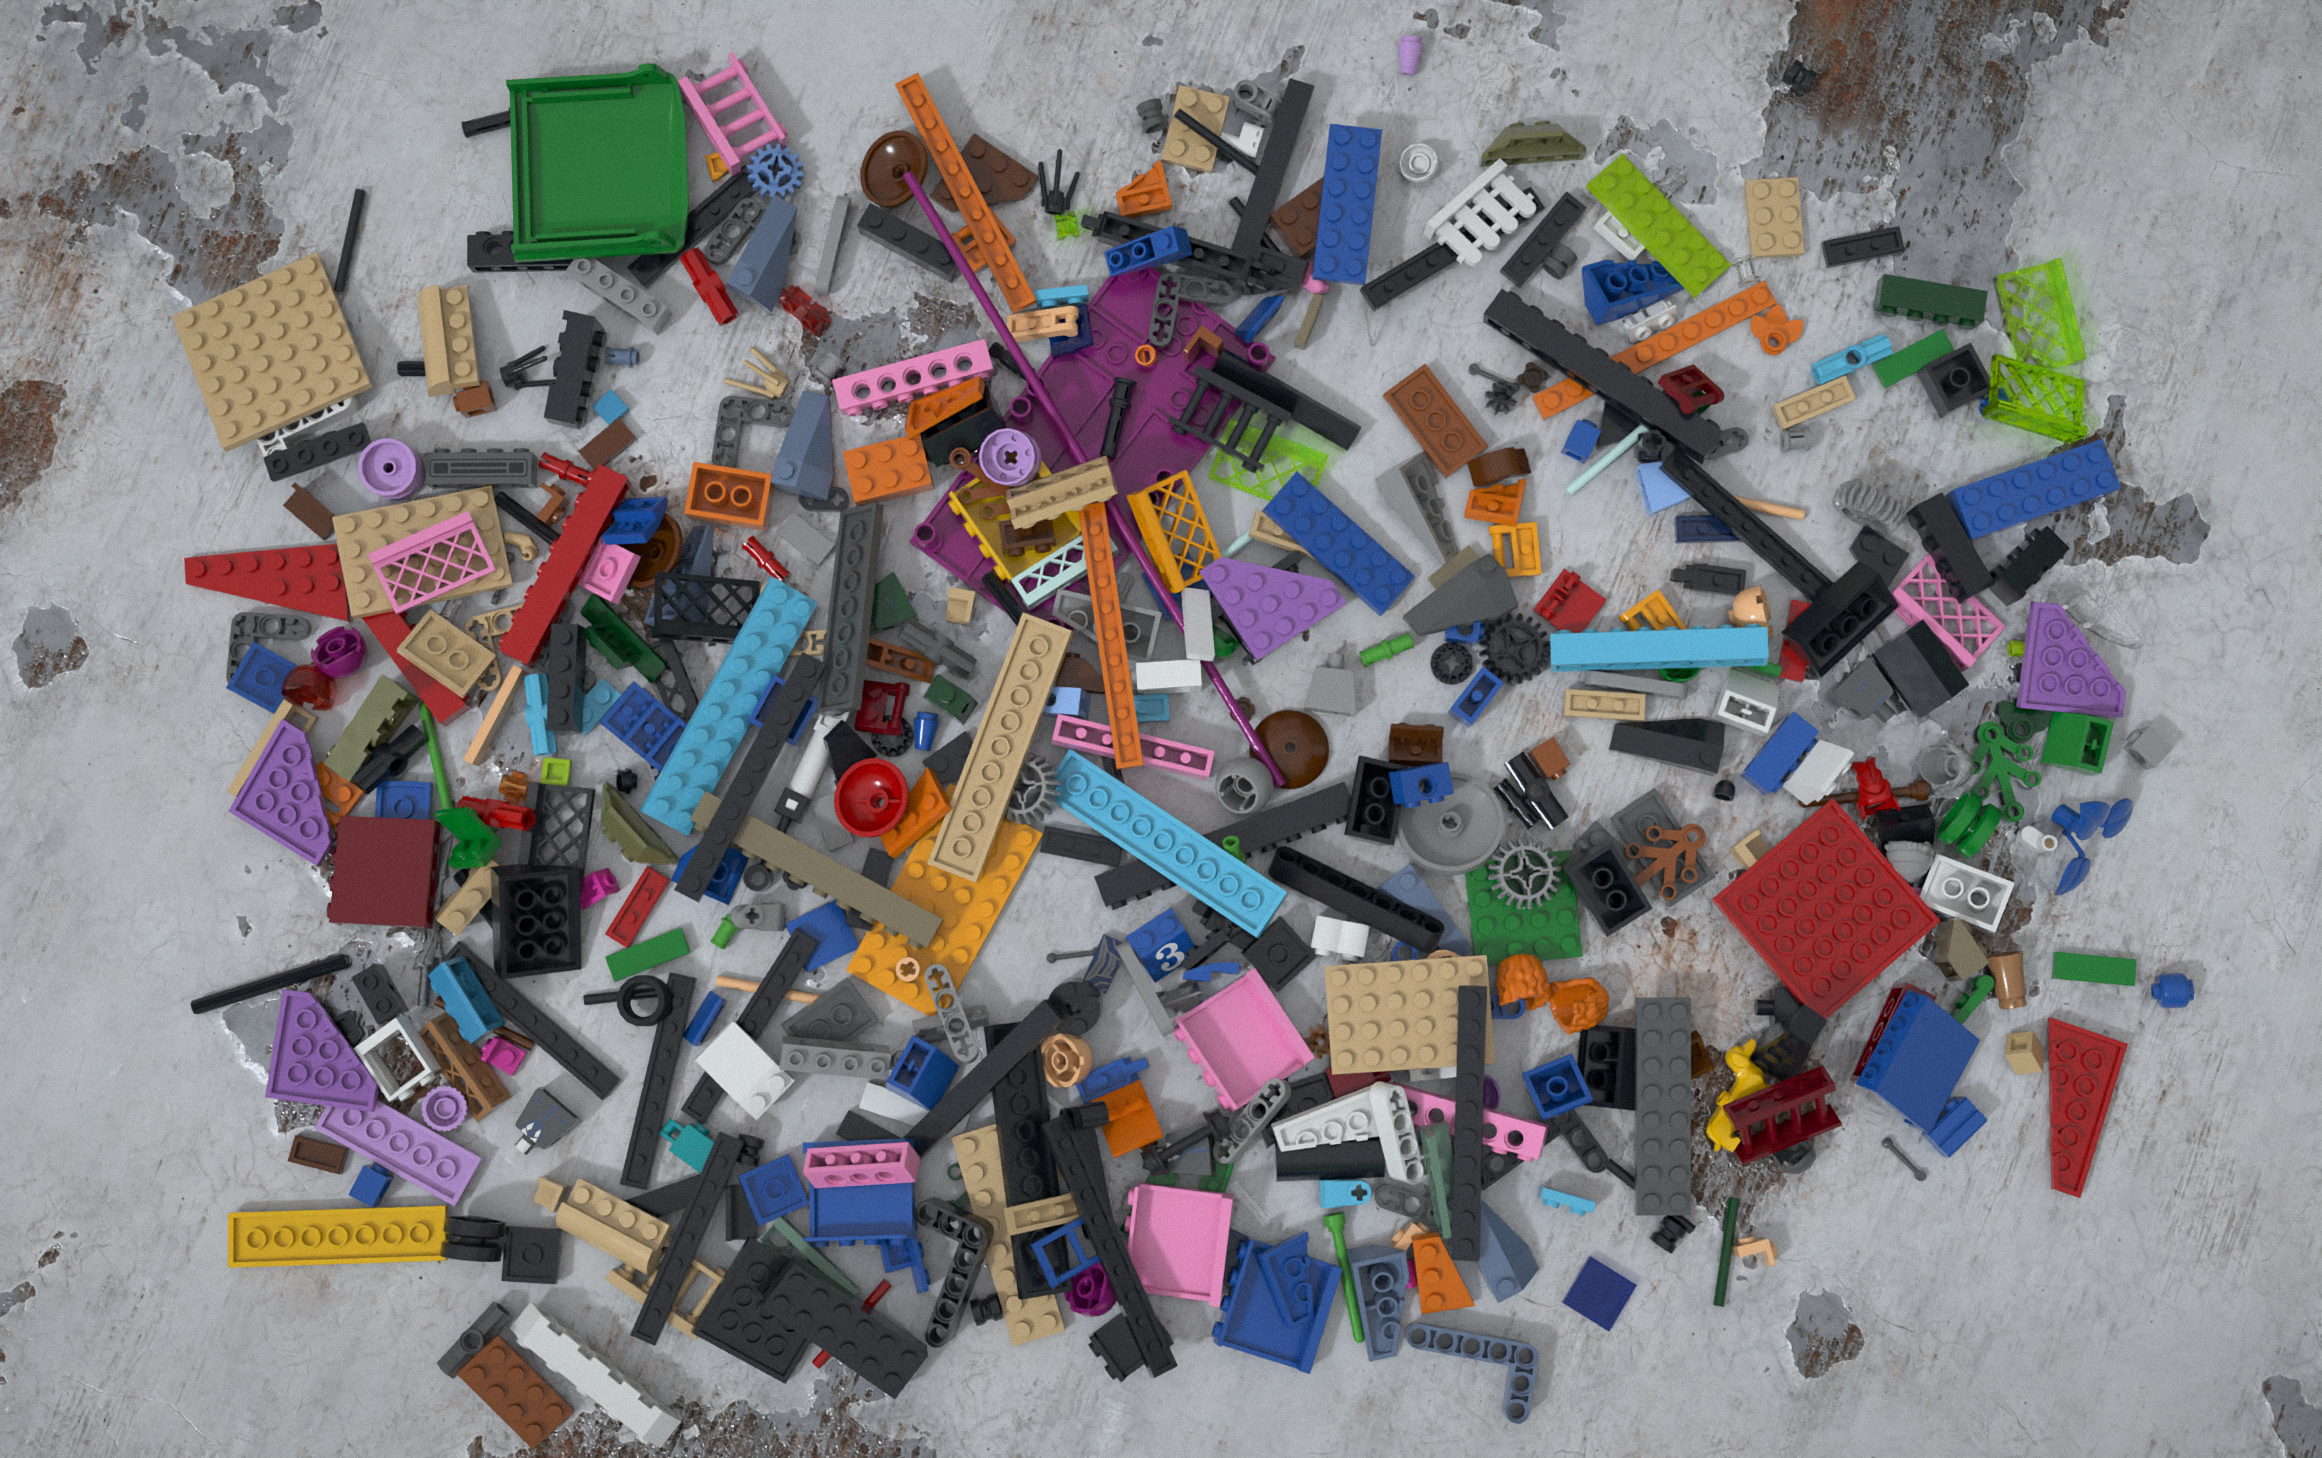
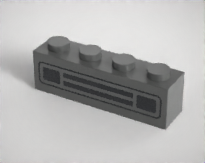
(481, 469)

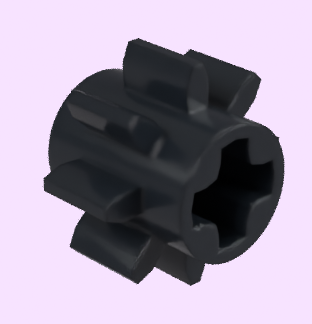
(1493, 402)

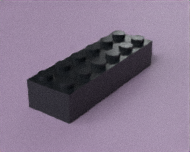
(844, 1326)

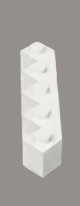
(594, 1375)

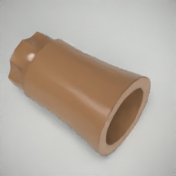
(2008, 978)

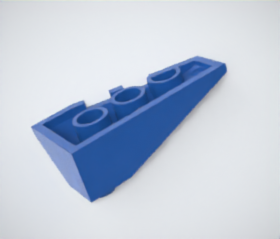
(1624, 288)

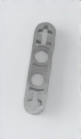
(833, 245)
(1636, 685)
(1145, 989)
(951, 1013)
(1249, 1118)

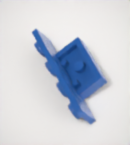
(904, 1256)

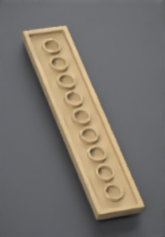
(1000, 747)

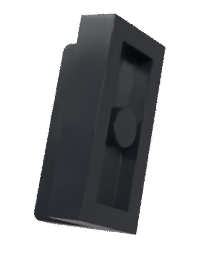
(1909, 824)
(739, 1217)

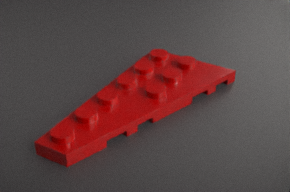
(290, 578)
(2080, 1091)

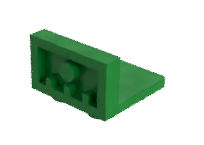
(476, 839)

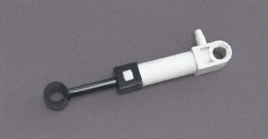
(797, 797)

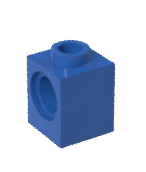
(1581, 440)
(1453, 634)
(371, 1184)

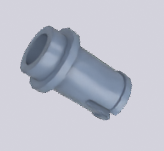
(622, 356)

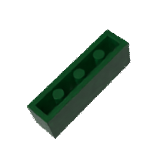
(1930, 301)

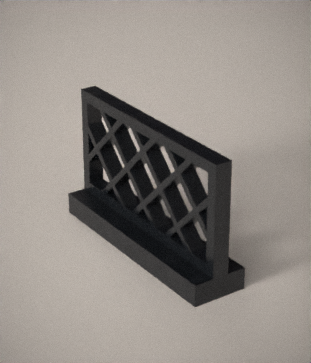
(699, 631)
(533, 841)

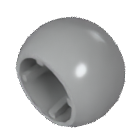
(1237, 793)

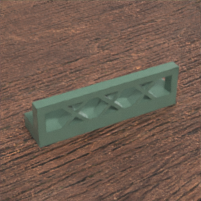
(1440, 1172)
(812, 1253)

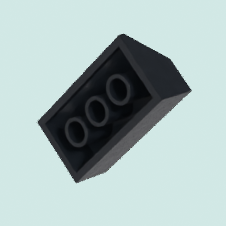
(1840, 618)

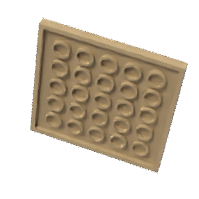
(271, 352)

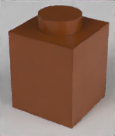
(1549, 759)

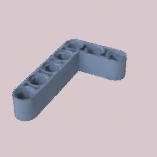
(1483, 1353)

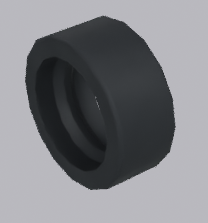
(624, 1000)

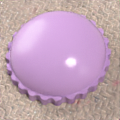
(444, 1108)

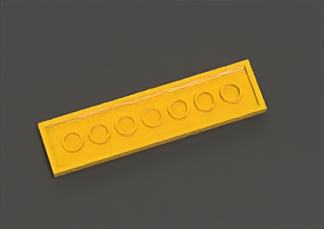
(336, 1236)

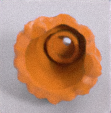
(1523, 978)
(1578, 1003)

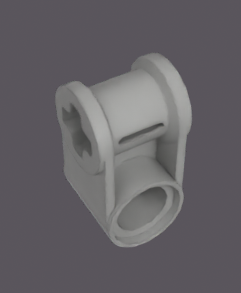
(1258, 102)
(762, 916)

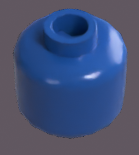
(2172, 990)

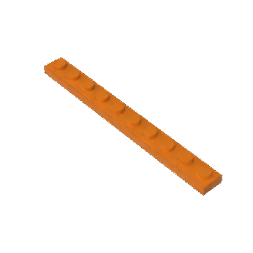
(965, 193)
(1665, 345)
(1110, 636)

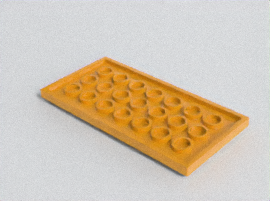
(965, 907)

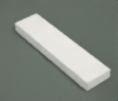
(886, 1103)

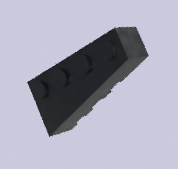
(574, 370)
(1789, 1043)

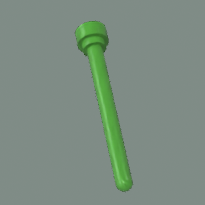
(436, 758)
(1335, 1224)

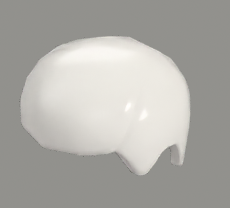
(1418, 163)

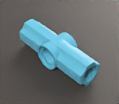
(1865, 354)
(536, 689)

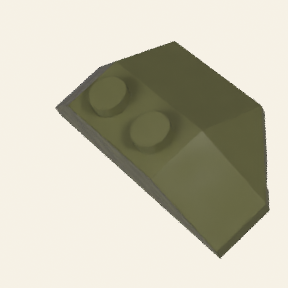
(1533, 145)
(631, 831)

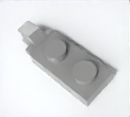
(931, 1028)

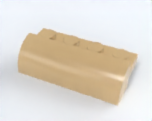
(447, 339)
(1061, 492)
(613, 1226)

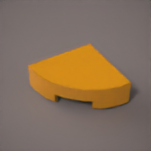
(716, 167)

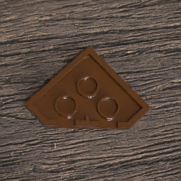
(994, 173)

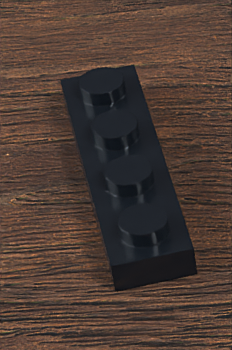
(1543, 239)

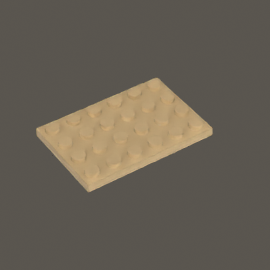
(375, 528)
(1400, 1013)

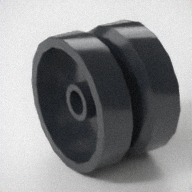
(473, 1235)

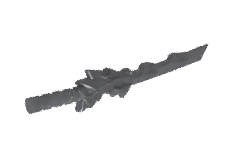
(432, 940)

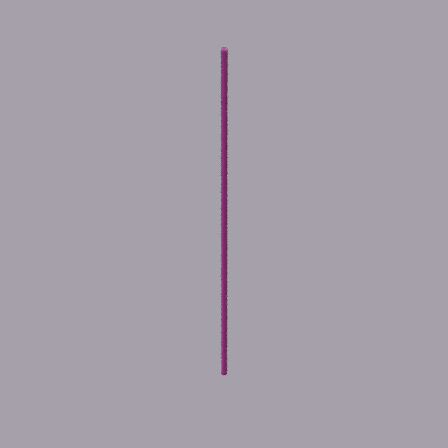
(1081, 458)

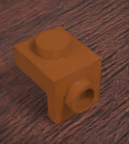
(553, 510)

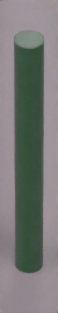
(1726, 1252)

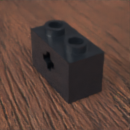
(380, 994)

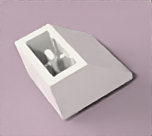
(1747, 703)
(1818, 771)

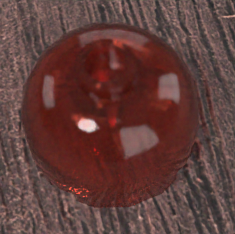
(309, 685)

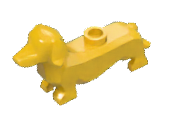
(1748, 1081)

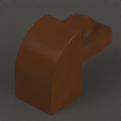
(1499, 466)

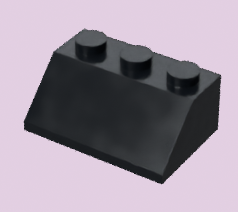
(963, 429)
(1920, 669)
(1372, 810)
(1606, 887)
(1608, 1065)

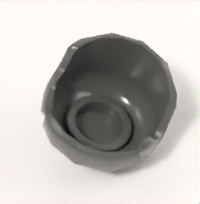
(1796, 1158)

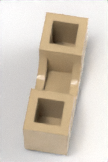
(464, 905)

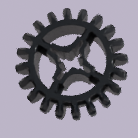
(1509, 637)

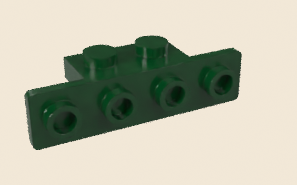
(619, 641)

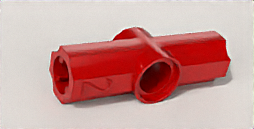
(709, 286)
(500, 813)

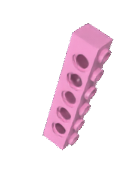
(899, 372)
(1533, 1132)

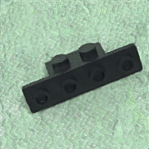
(317, 452)

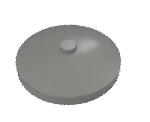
(1456, 832)

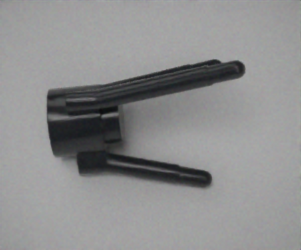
(1056, 202)
(515, 371)

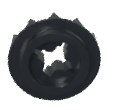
(1441, 670)
(903, 741)

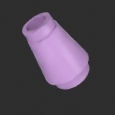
(1409, 54)

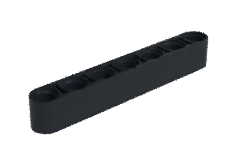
(1356, 899)

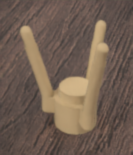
(775, 382)

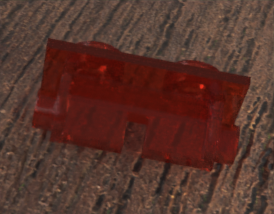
(795, 302)

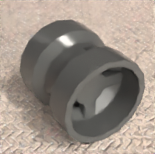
(1152, 115)
(1559, 261)

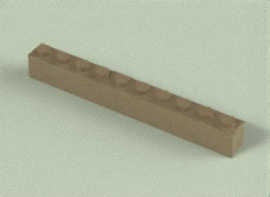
(826, 876)

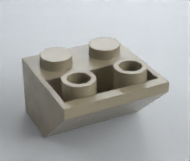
(1957, 951)

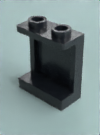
(1118, 1347)

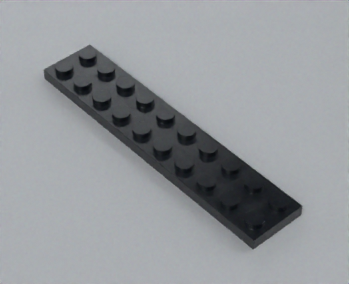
(1027, 1163)

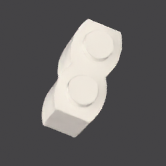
(1339, 937)

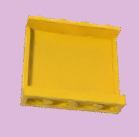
(1065, 528)

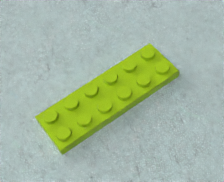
(1658, 225)

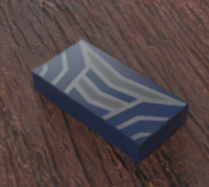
(1104, 964)

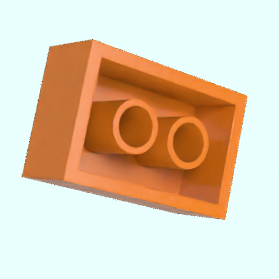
(888, 470)
(729, 496)

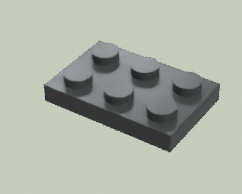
(835, 1015)

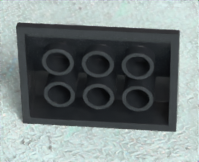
(535, 919)

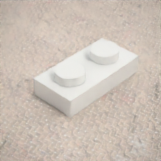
(1618, 236)

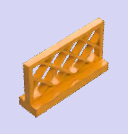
(1155, 535)

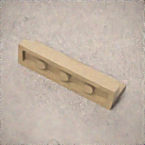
(286, 710)

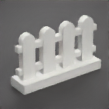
(1484, 202)

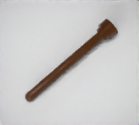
(1917, 790)

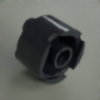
(1089, 1002)

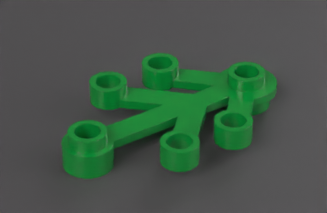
(2001, 767)

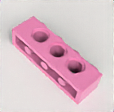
(861, 1165)

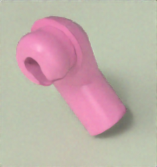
(1314, 286)

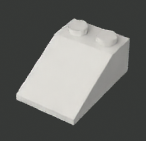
(1966, 893)
(744, 1069)

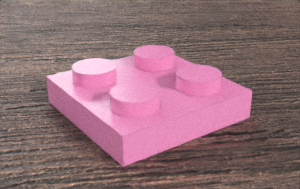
(609, 571)

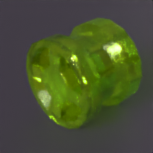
(1066, 225)

